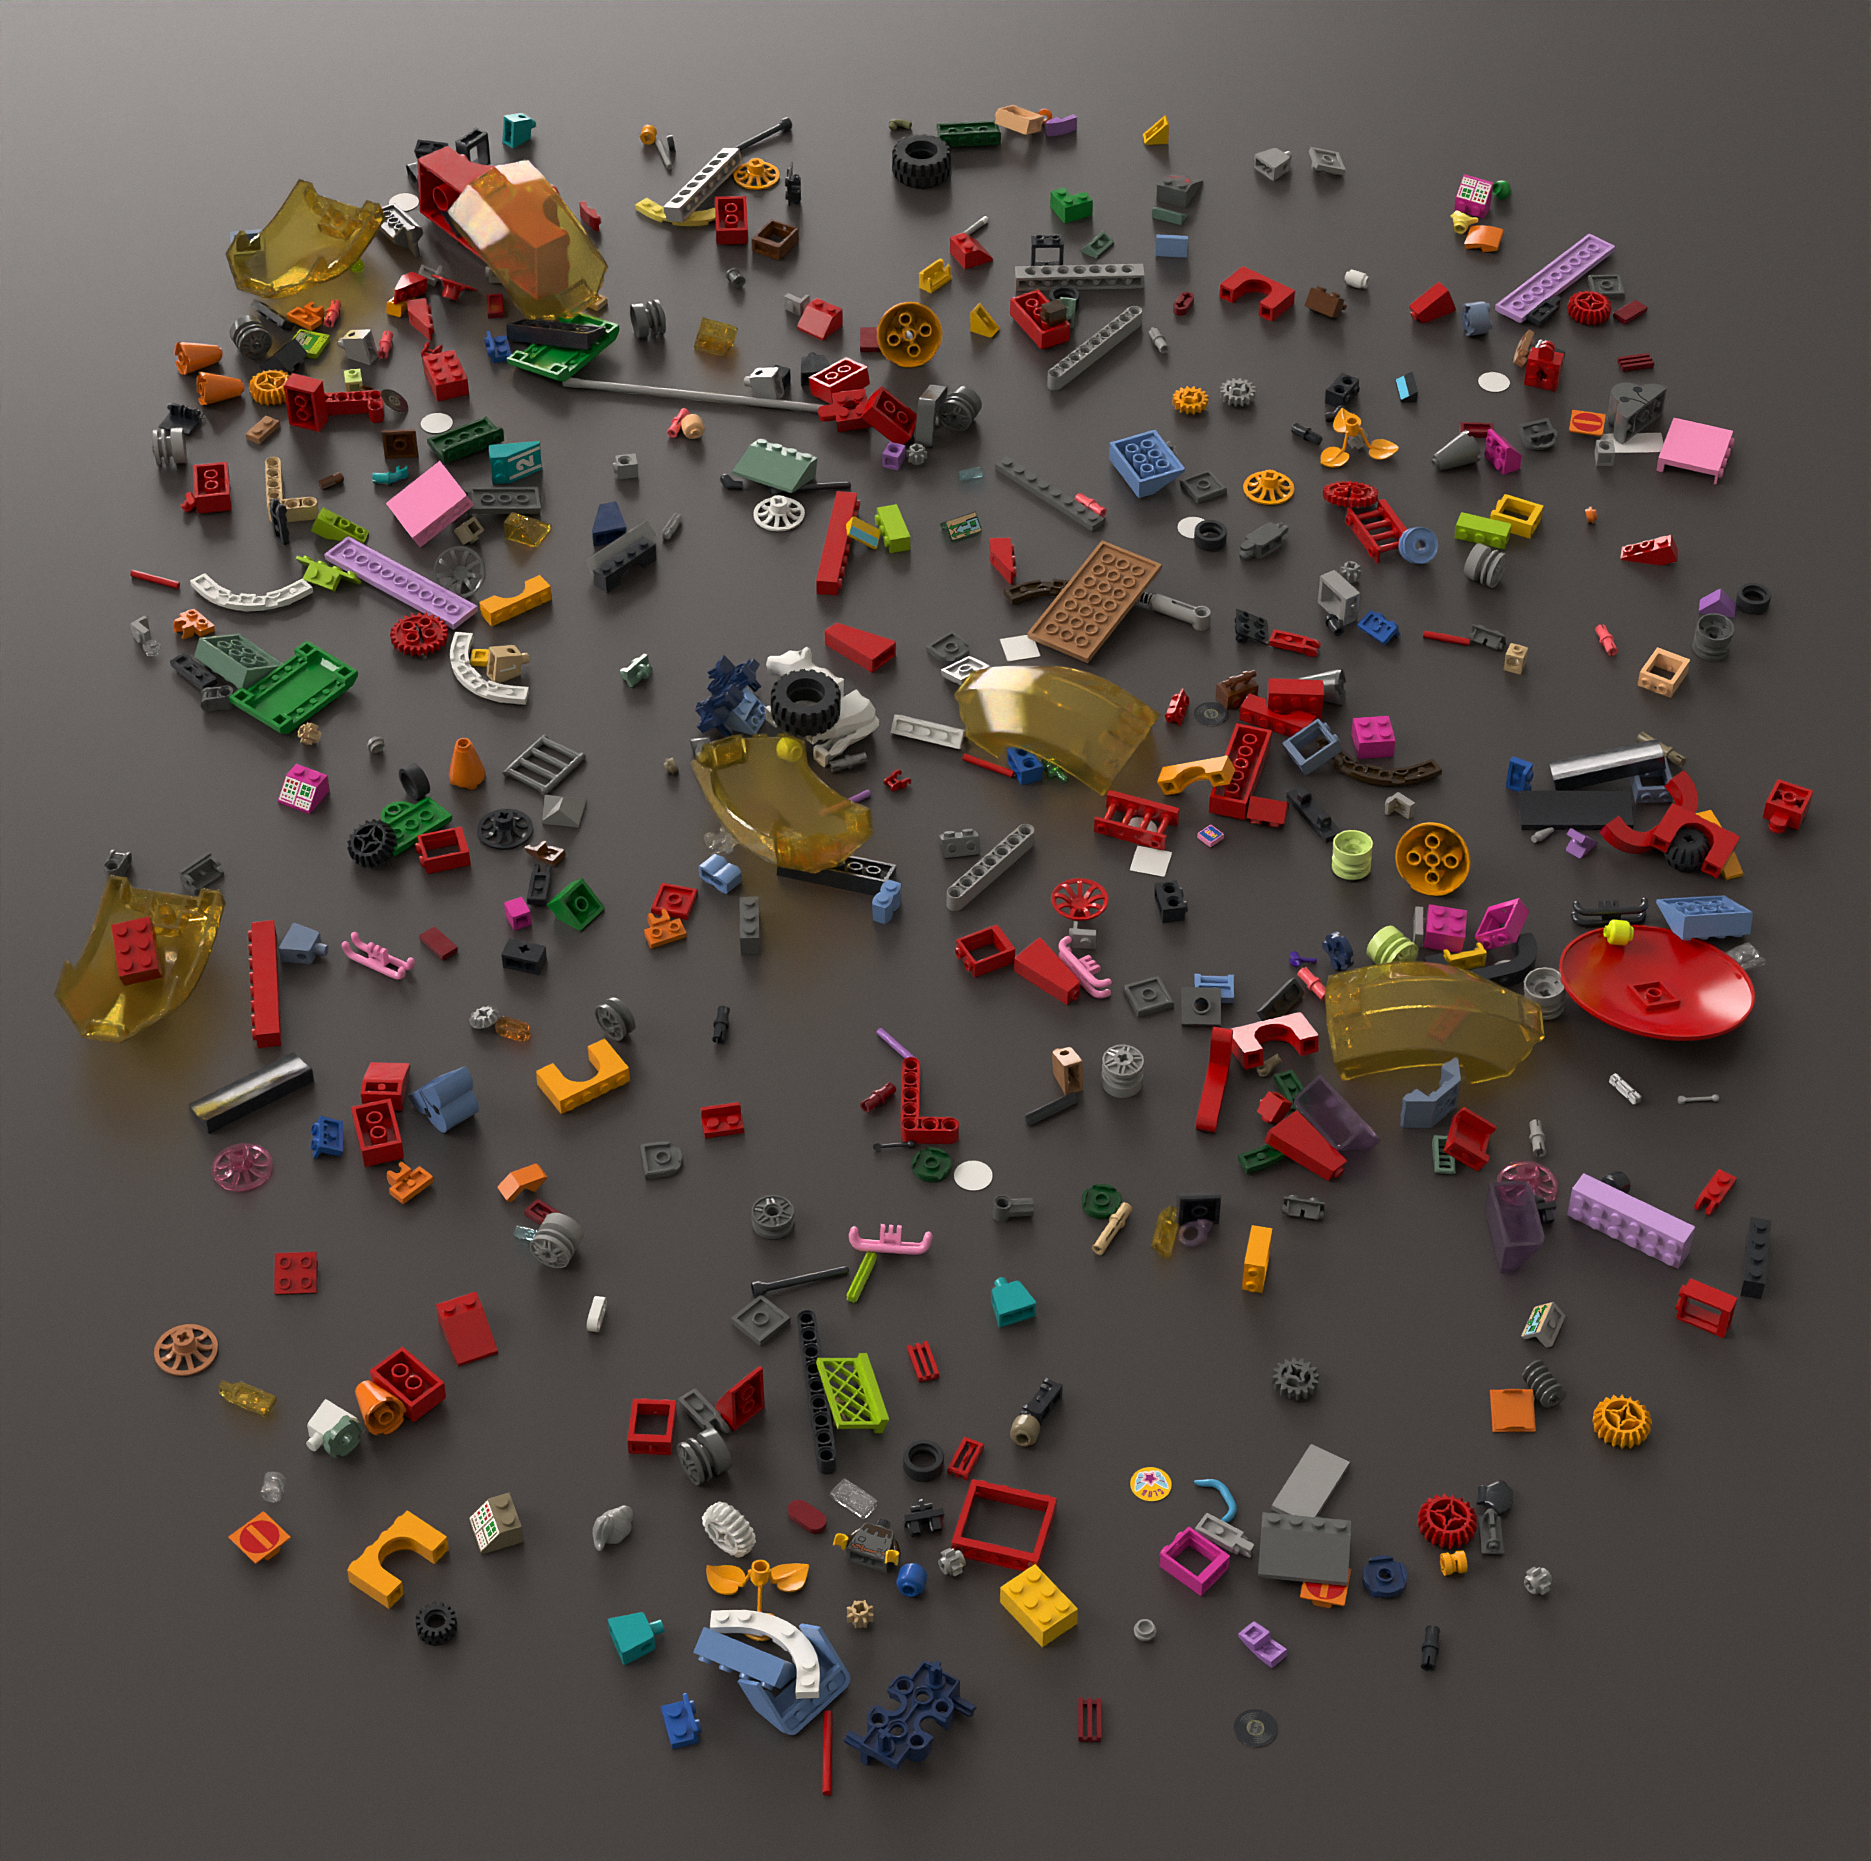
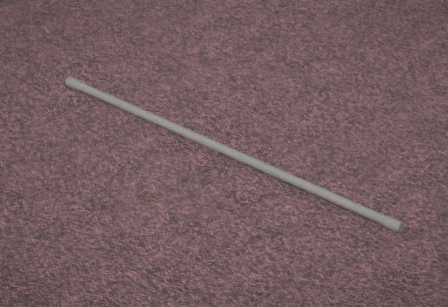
(790, 405)

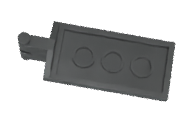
(401, 228)
(503, 500)

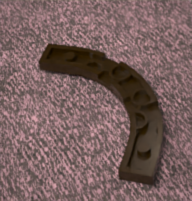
(1034, 589)
(1376, 775)

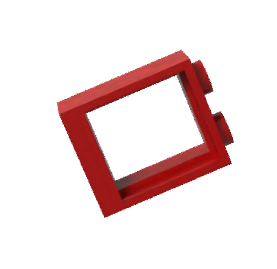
(442, 839)
(980, 939)
(1703, 1318)
(660, 1443)

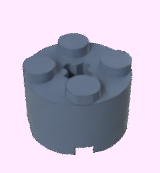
(1476, 318)

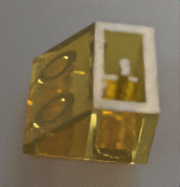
(715, 337)

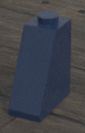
(608, 524)

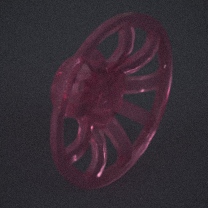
(241, 1161)
(1530, 1173)

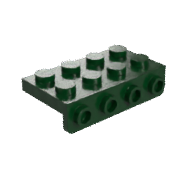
(969, 133)
(465, 439)

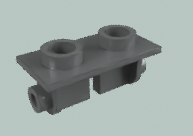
(1495, 639)
(1295, 1204)
(1490, 1533)

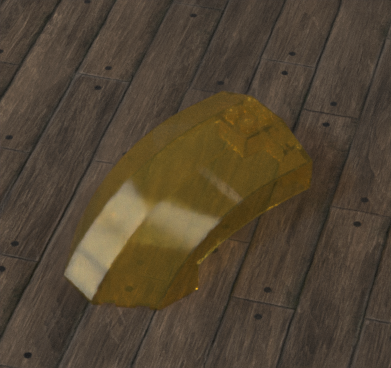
(530, 241)
(303, 244)
(1058, 715)
(778, 803)
(185, 938)
(1427, 1016)

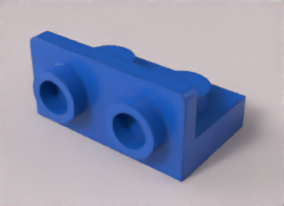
(497, 347)
(1378, 627)
(327, 1137)
(680, 1722)

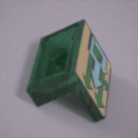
(962, 526)

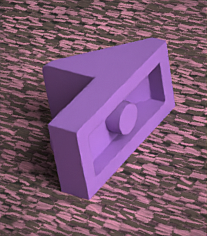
(1579, 844)

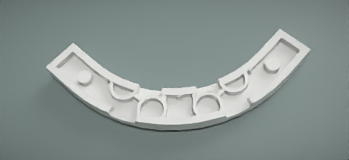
(249, 602)
(473, 680)
(784, 1635)

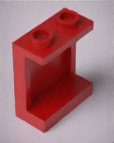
(1469, 1138)

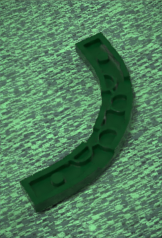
(1267, 1155)

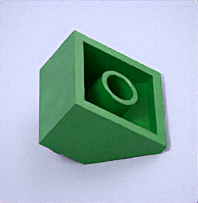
(576, 905)

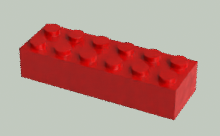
(1248, 754)

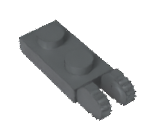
(702, 1411)

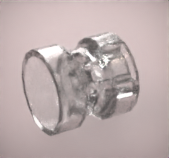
(273, 1486)

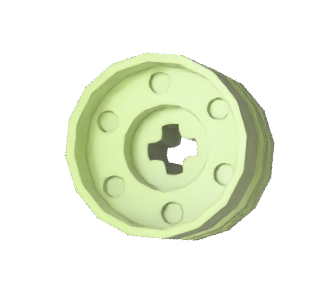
(1352, 854)
(1391, 946)

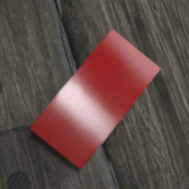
(589, 216)

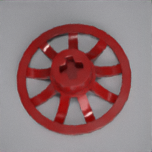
(450, 290)
(1079, 904)

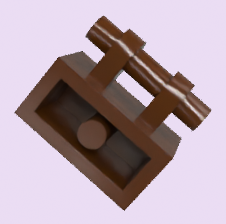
(1325, 302)
(1235, 689)

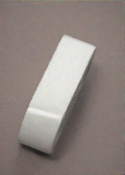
(596, 1314)

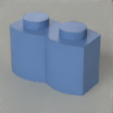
(720, 873)
(886, 901)

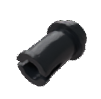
(1332, 621)

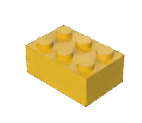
(1038, 1605)

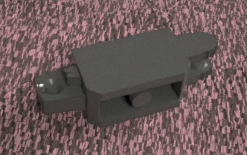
(1263, 541)

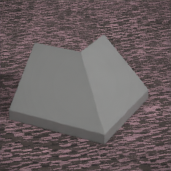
(563, 811)

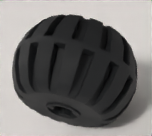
(1688, 850)

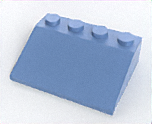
(1145, 462)
(1706, 917)
(744, 1659)

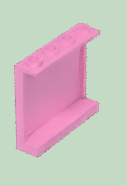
(1696, 448)
(430, 504)

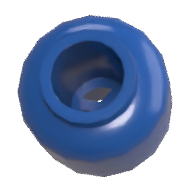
(911, 1579)

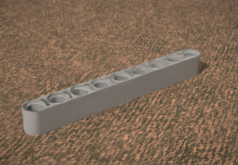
(1094, 348)

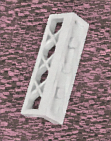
(928, 731)

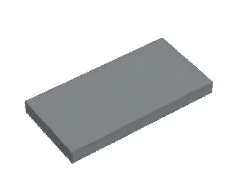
(1311, 1483)

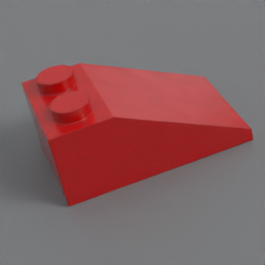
(466, 1328)
(743, 1400)

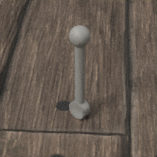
(1681, 1099)

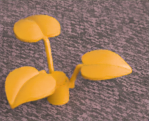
(1350, 425)
(727, 1579)

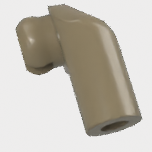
(1268, 1066)

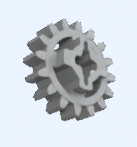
(1237, 392)

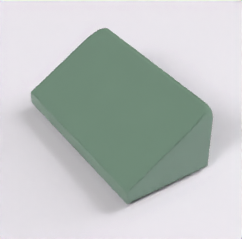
(1168, 215)
(1098, 245)

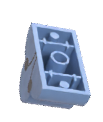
(447, 1099)

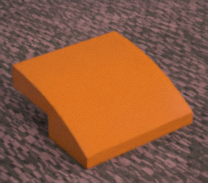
(1485, 237)

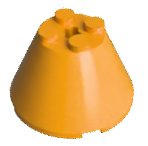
(909, 334)
(1433, 858)

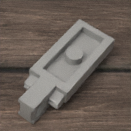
(1224, 1535)

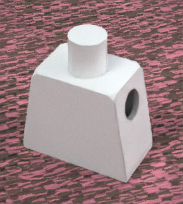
(323, 1420)

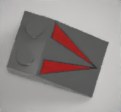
(1177, 189)

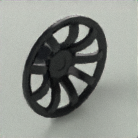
(504, 823)

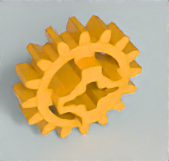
(1190, 400)

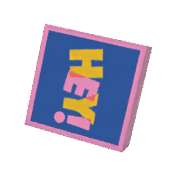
(1210, 836)

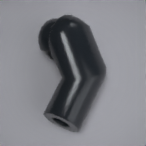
(1331, 415)

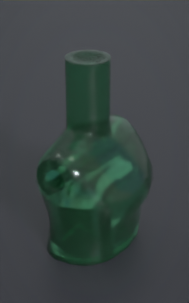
(1054, 771)

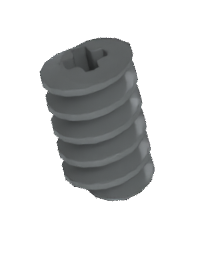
(1543, 1384)

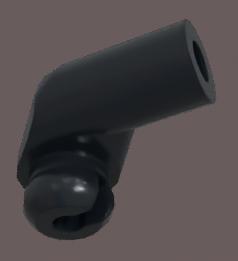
(729, 483)

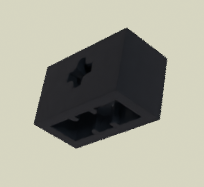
(524, 956)

